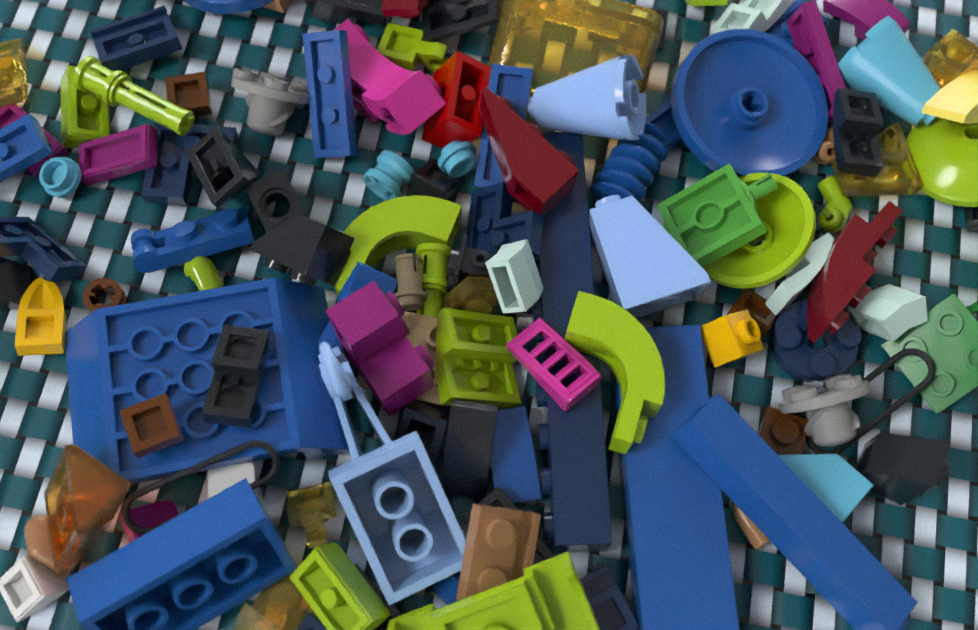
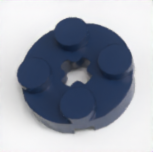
(807, 363)

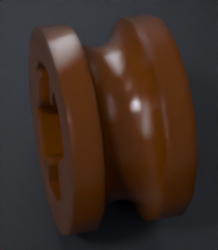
(100, 286)

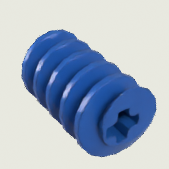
(632, 165)

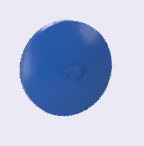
(749, 103)

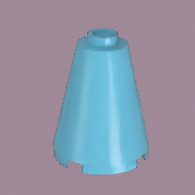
(892, 70)

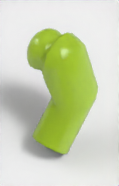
(837, 207)
(203, 273)

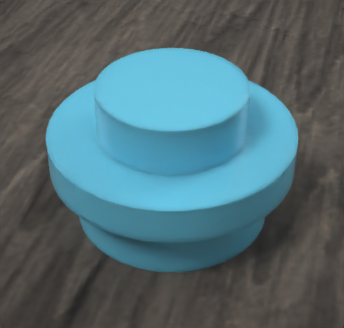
(458, 158)
(60, 176)

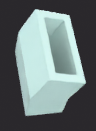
(515, 277)
(890, 311)

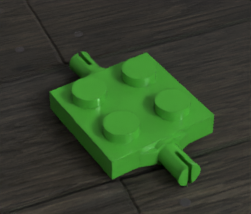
(716, 214)

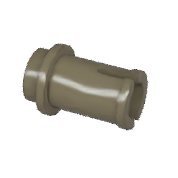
(409, 282)

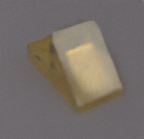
(274, 609)

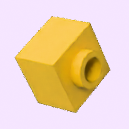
(731, 337)

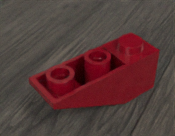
(529, 164)

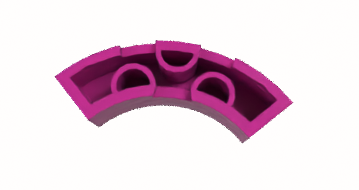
(387, 90)

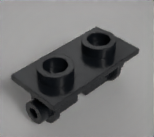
(466, 263)

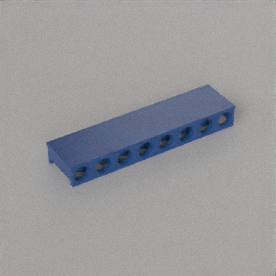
(674, 507)

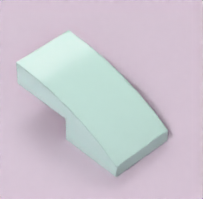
(751, 15)
(801, 275)

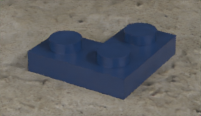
(172, 176)
(493, 226)
(29, 240)

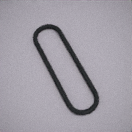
(931, 371)
(255, 443)

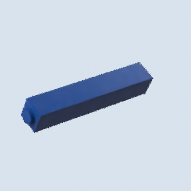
(793, 518)

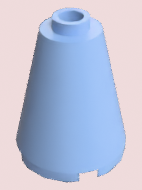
(594, 101)

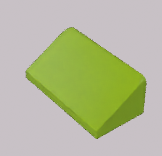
(82, 113)
(338, 591)

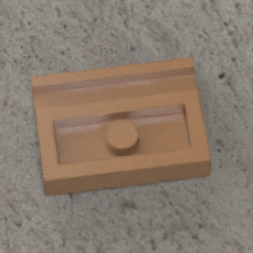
(496, 548)

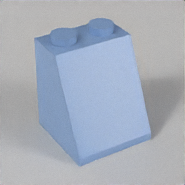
(641, 259)

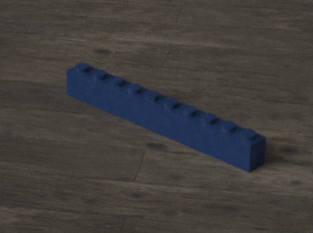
(572, 438)

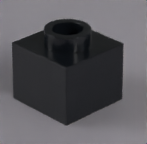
(415, 418)

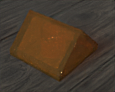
(80, 505)

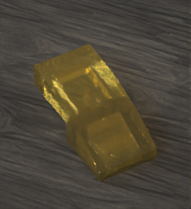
(13, 72)

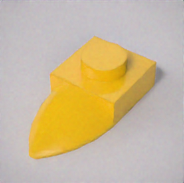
(41, 320)

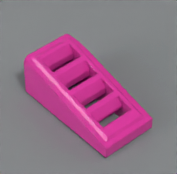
(564, 397)

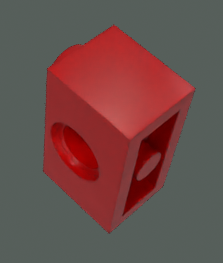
(461, 87)

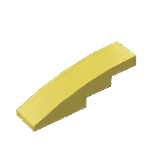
(956, 100)

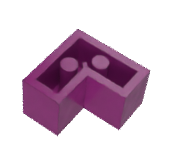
(376, 343)

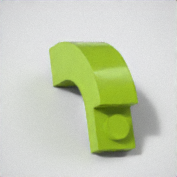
(398, 226)
(630, 352)

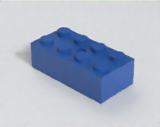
(185, 568)

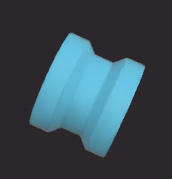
(388, 175)

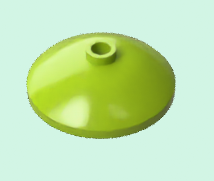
(947, 160)
(790, 228)

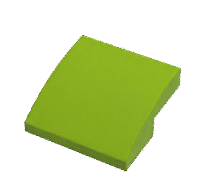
(475, 359)

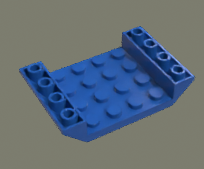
(169, 347)

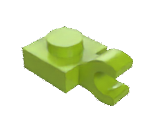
(406, 48)

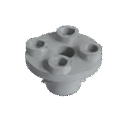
(269, 99)
(827, 408)

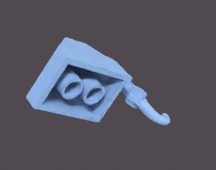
(392, 497)

